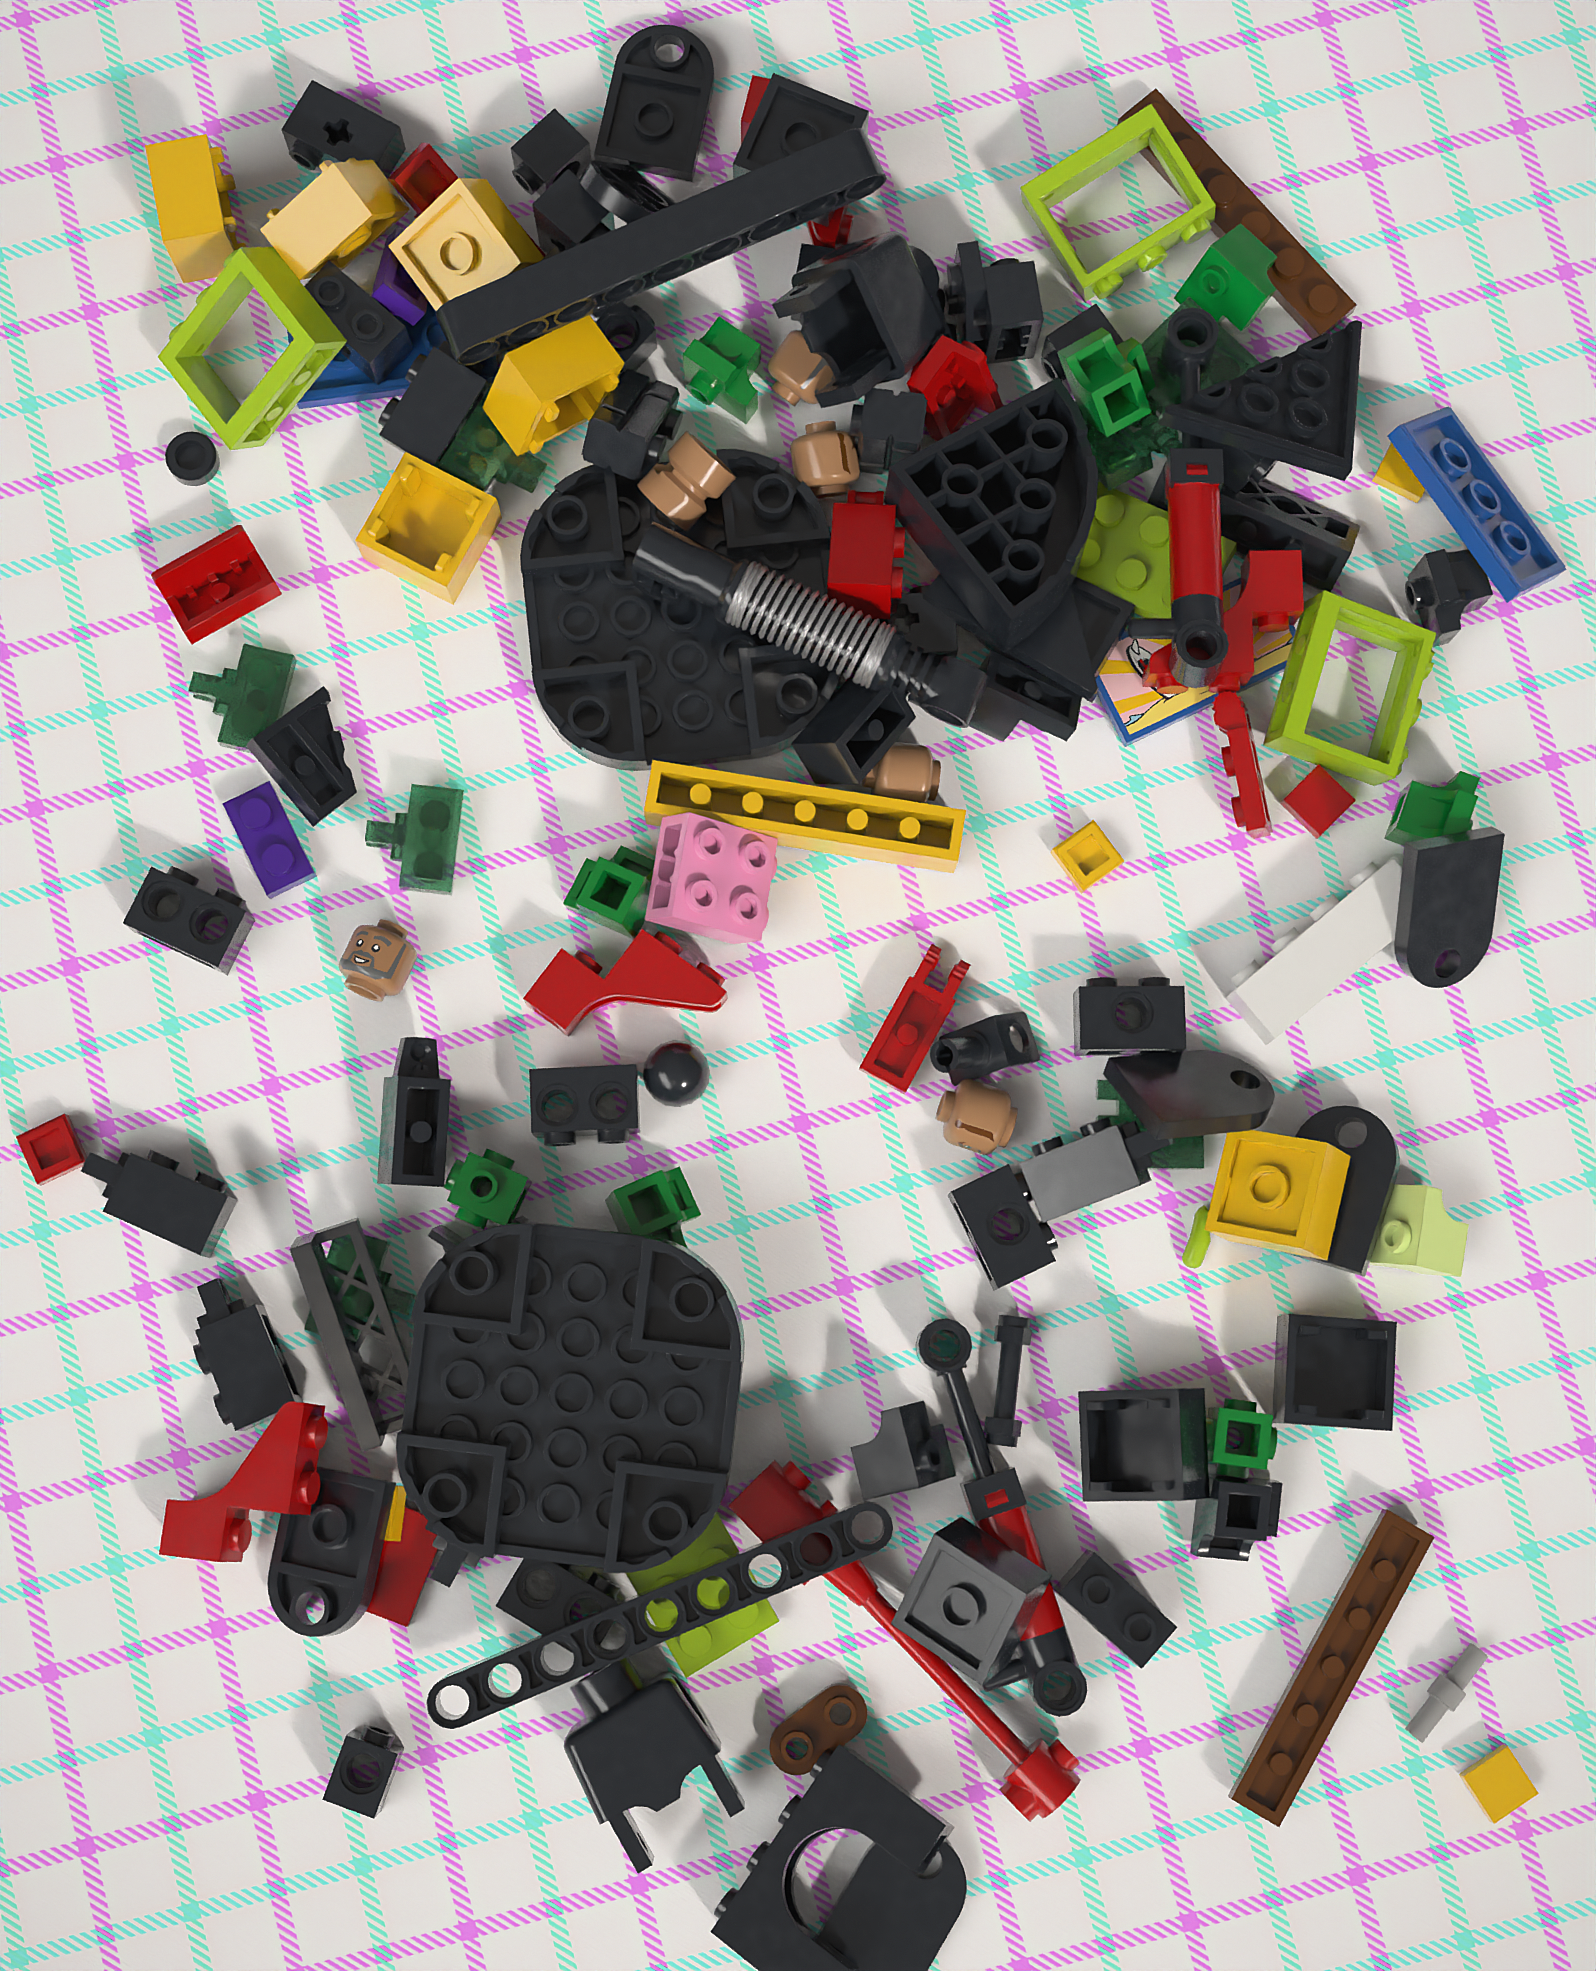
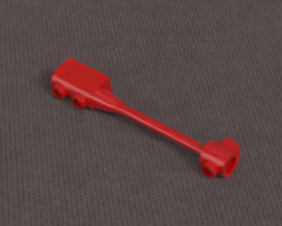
(776, 1503)

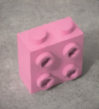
(712, 879)

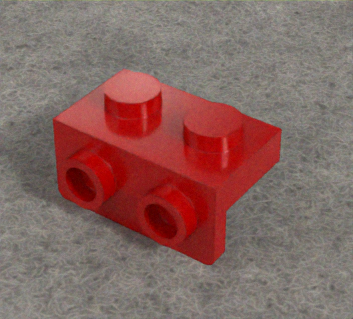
(953, 383)
(215, 584)

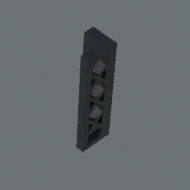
(1258, 525)
(337, 1335)

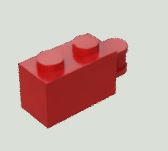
(864, 554)

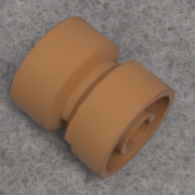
(686, 481)

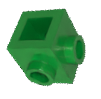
(503, 1201)
(1257, 1438)

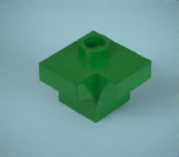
(1232, 278)
(720, 369)
(1108, 380)
(1433, 811)
(613, 891)
(654, 1206)

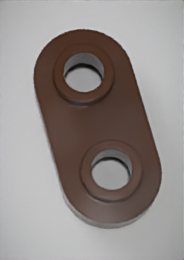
(817, 1728)

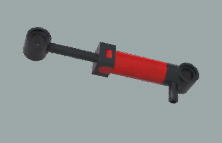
(1193, 499)
(999, 1509)

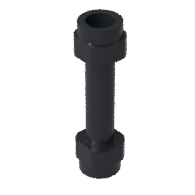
(1012, 1334)

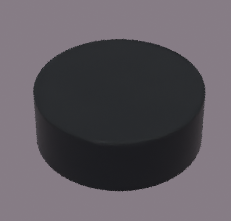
(192, 458)

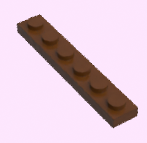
(1300, 281)
(1330, 1667)

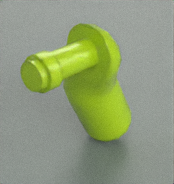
(1198, 1240)

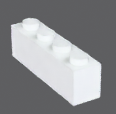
(1322, 956)

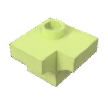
(1420, 1234)

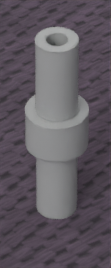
(1446, 1692)

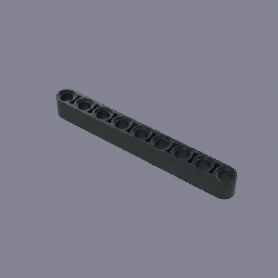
(660, 247)
(640, 1633)

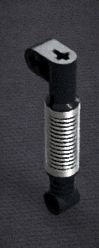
(747, 595)

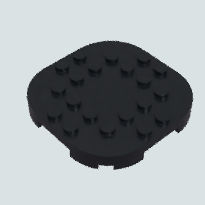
(658, 679)
(571, 1396)

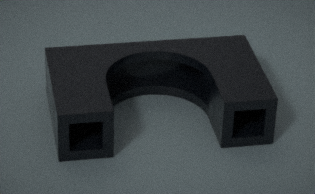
(847, 1793)

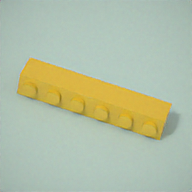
(811, 815)

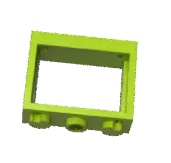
(1093, 161)
(290, 377)
(1303, 671)

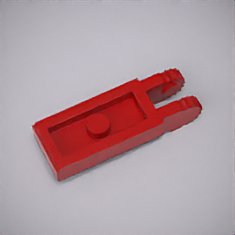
(1242, 761)
(912, 1025)

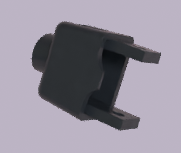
(866, 313)
(640, 1749)

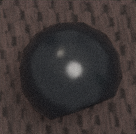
(676, 1073)

